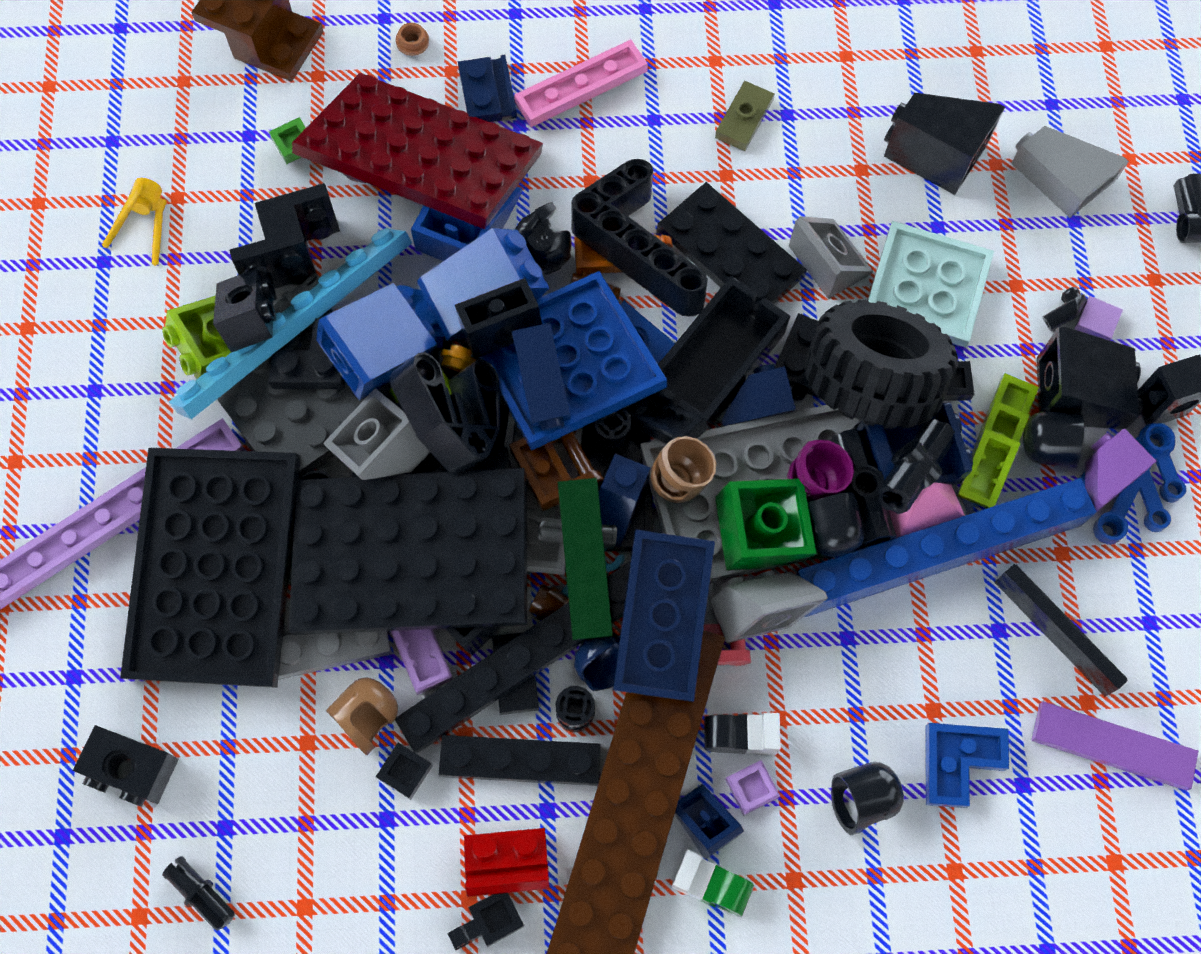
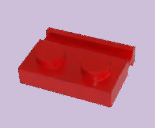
(506, 862)

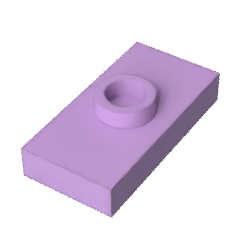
(422, 659)

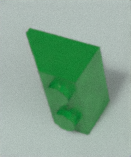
(764, 523)

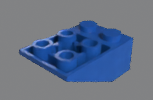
(444, 235)

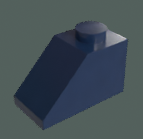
(761, 396)
(622, 494)

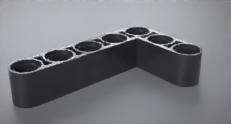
(603, 224)

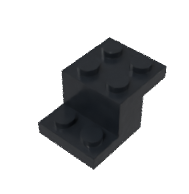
(287, 226)

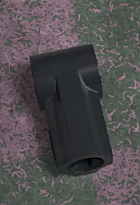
(1189, 205)

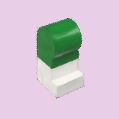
(712, 884)

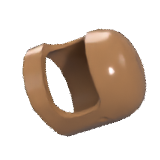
(683, 469)
(364, 711)

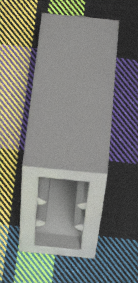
(1066, 167)

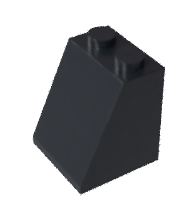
(941, 137)
(1089, 379)

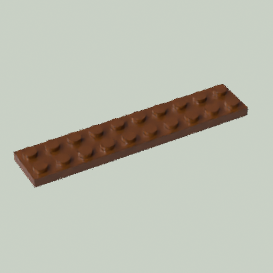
(632, 818)

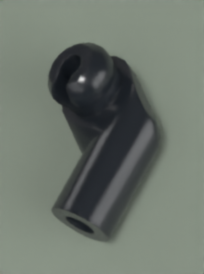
(1065, 313)

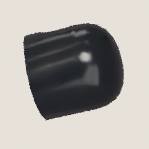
(1054, 438)
(836, 524)
(875, 793)

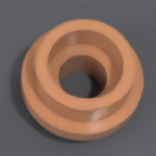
(412, 32)

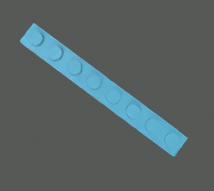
(305, 307)

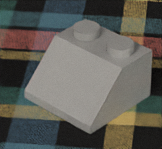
(377, 440)
(764, 604)

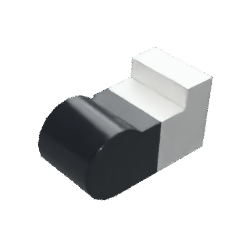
(743, 734)

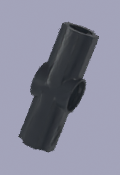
(916, 466)
(875, 518)

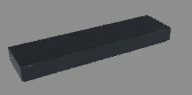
(1061, 631)

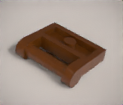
(546, 468)

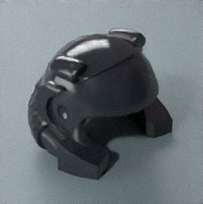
(547, 247)

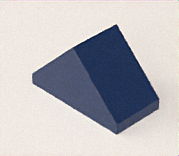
(707, 821)

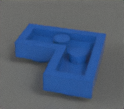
(950, 754)

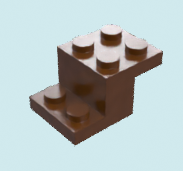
(262, 32)

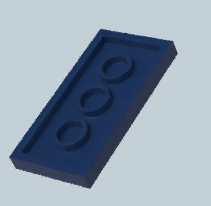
(664, 615)

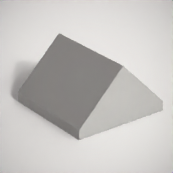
(827, 254)

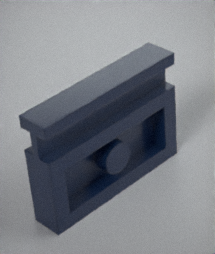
(487, 88)

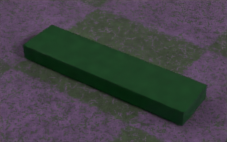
(585, 559)

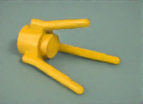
(142, 199)

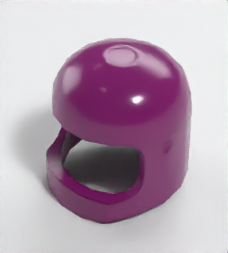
(823, 464)

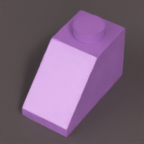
(1114, 466)

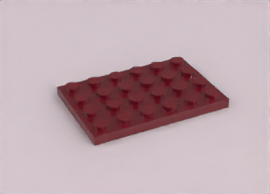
(419, 149)

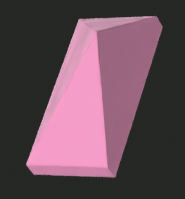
(932, 507)

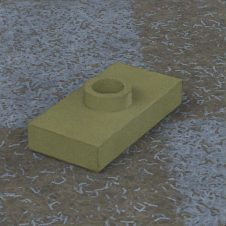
(744, 115)

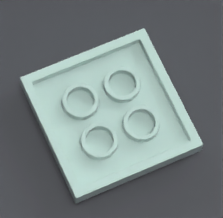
(932, 278)

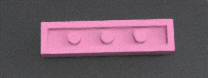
(580, 83)

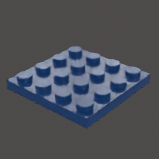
(598, 357)

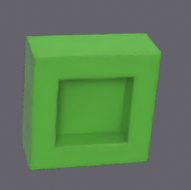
(284, 136)

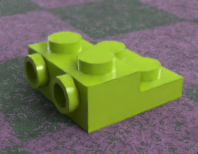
(194, 335)

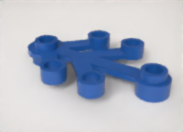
(1116, 516)

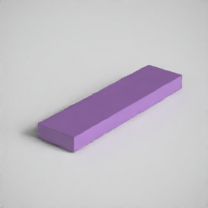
(1115, 746)

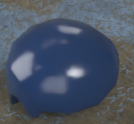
(597, 661)

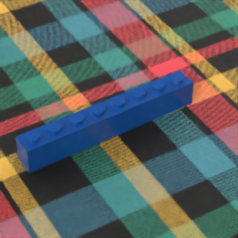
(950, 544)

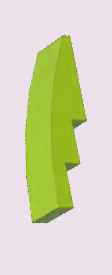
(998, 441)

